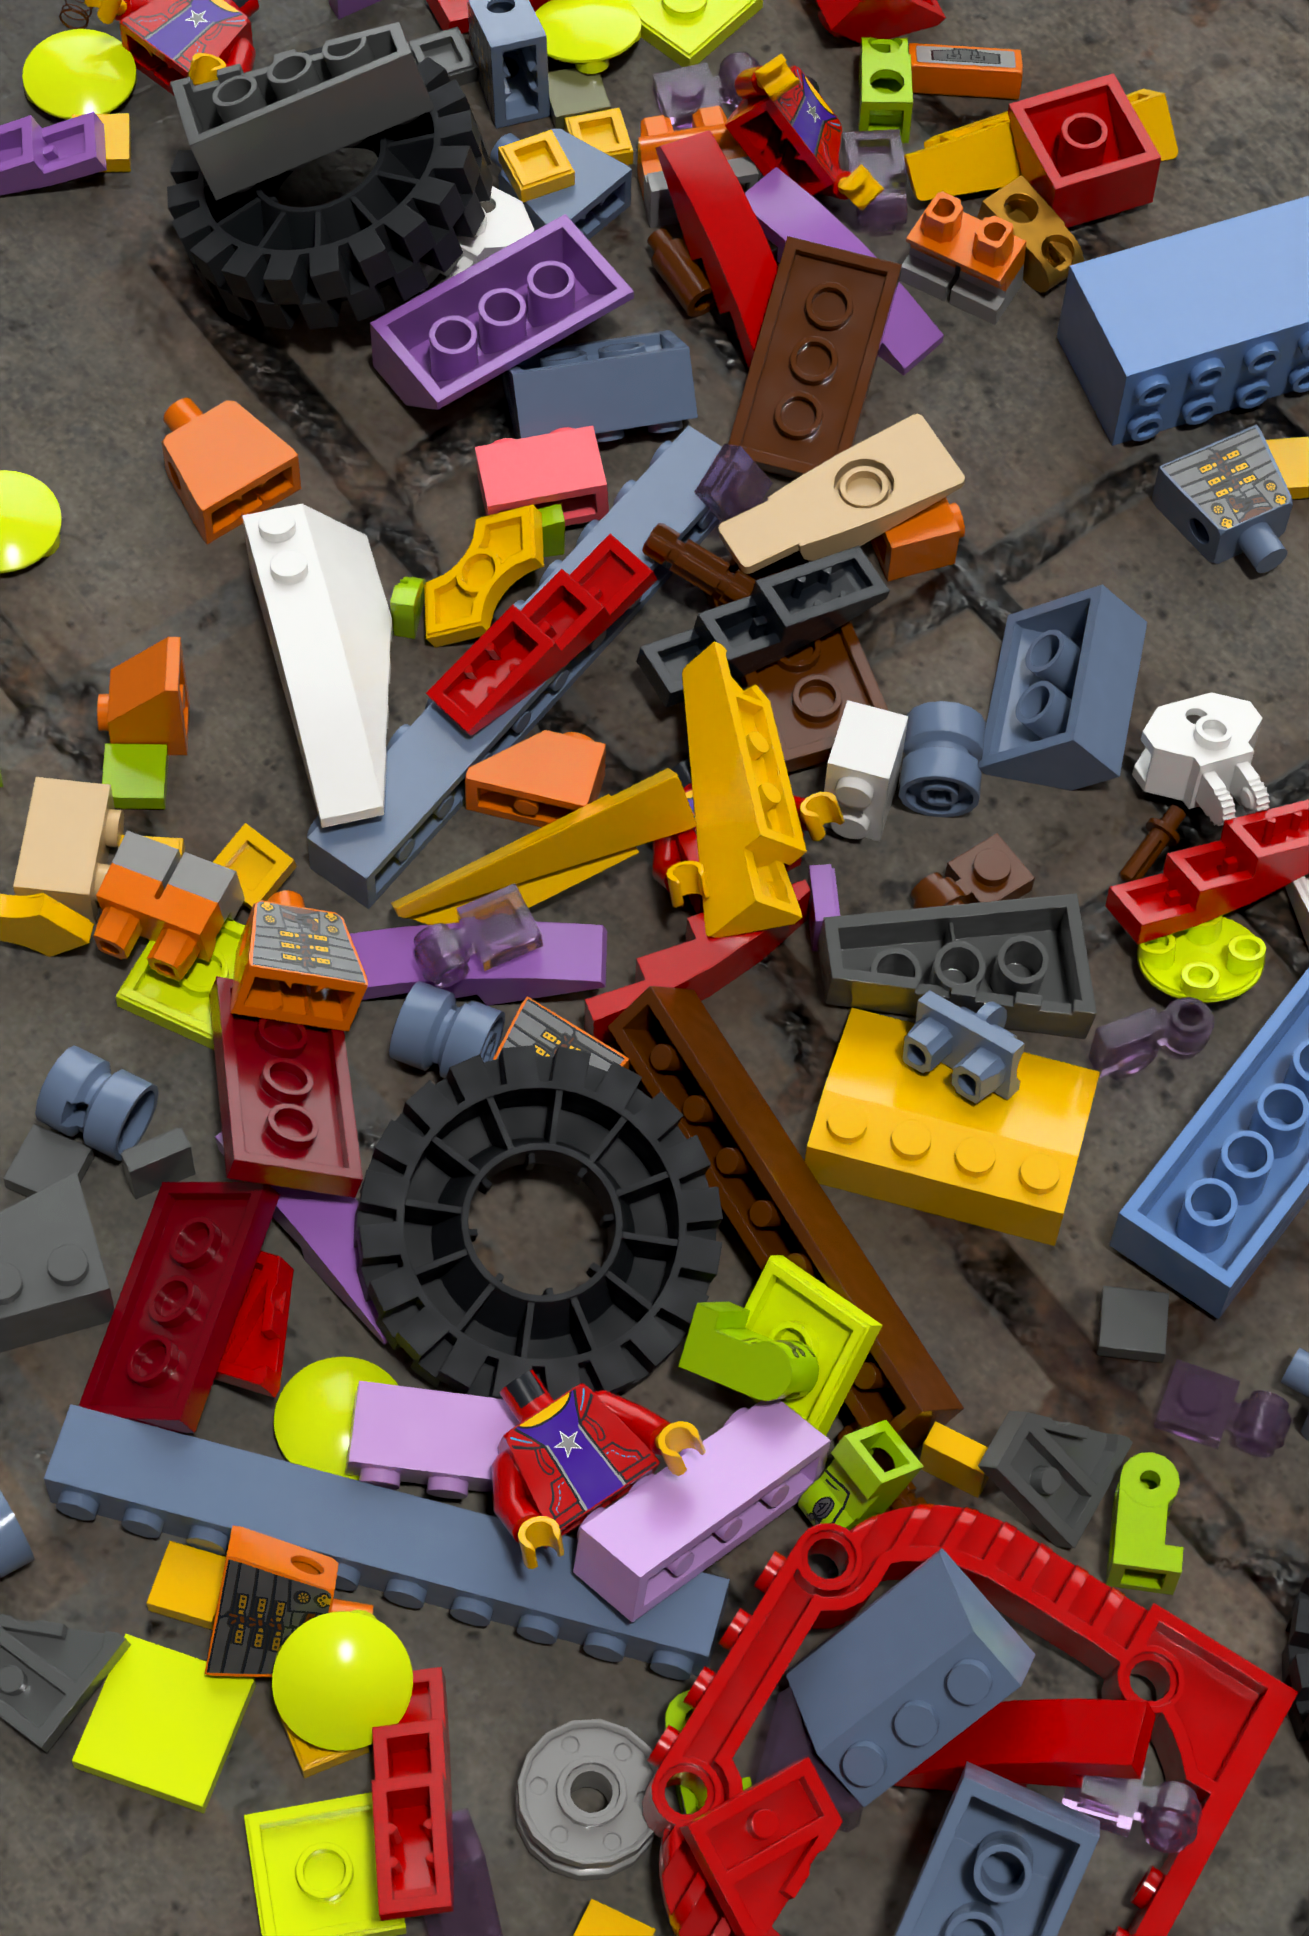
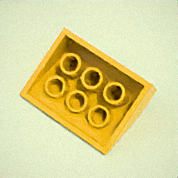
(934, 1151)

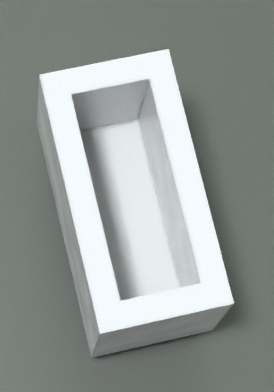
(865, 768)

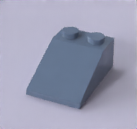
(1000, 1862)

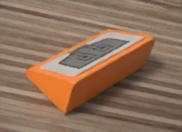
(966, 71)

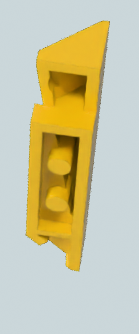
(985, 154)
(740, 801)
(561, 851)

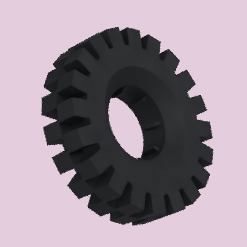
(376, 235)
(558, 1113)

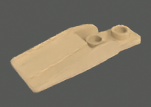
(846, 498)

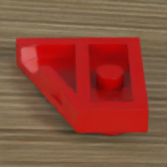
(259, 1333)
(763, 1843)

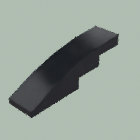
(771, 623)

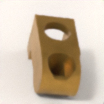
(1049, 243)

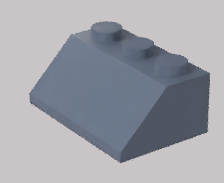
(603, 385)
(1064, 691)
(907, 1677)

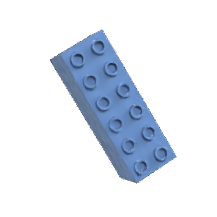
(1192, 322)

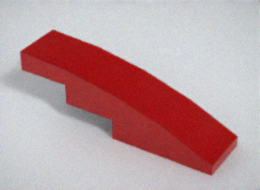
(721, 231)
(541, 638)
(1212, 879)
(698, 964)
(1045, 1744)
(415, 1805)

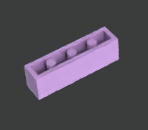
(426, 1438)
(685, 1523)

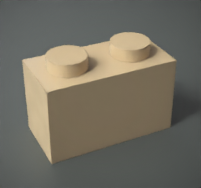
(68, 842)

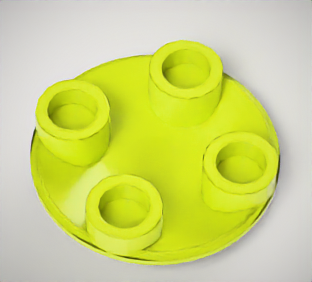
(589, 31)
(79, 73)
(27, 521)
(1204, 961)
(317, 1412)
(341, 1679)

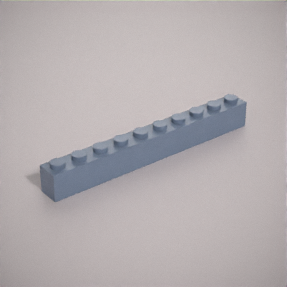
(433, 754)
(377, 1535)

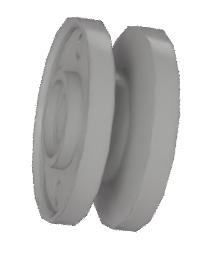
(559, 1832)

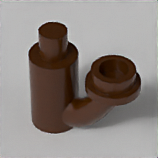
(682, 275)

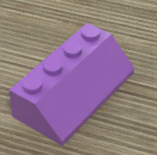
(495, 315)

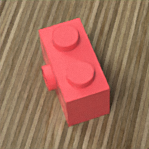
(545, 472)

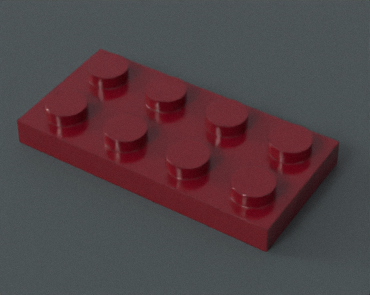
(284, 1101)
(180, 1302)

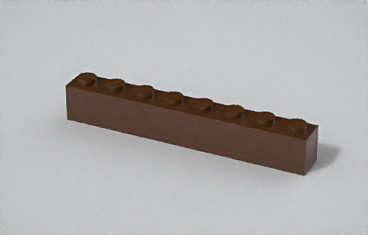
(777, 1198)

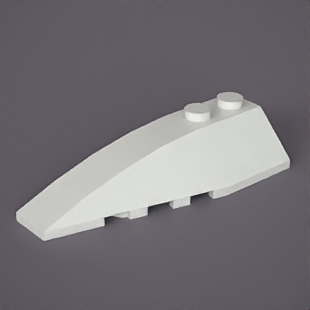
(330, 651)

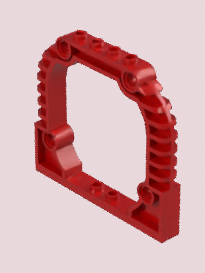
(1209, 1707)

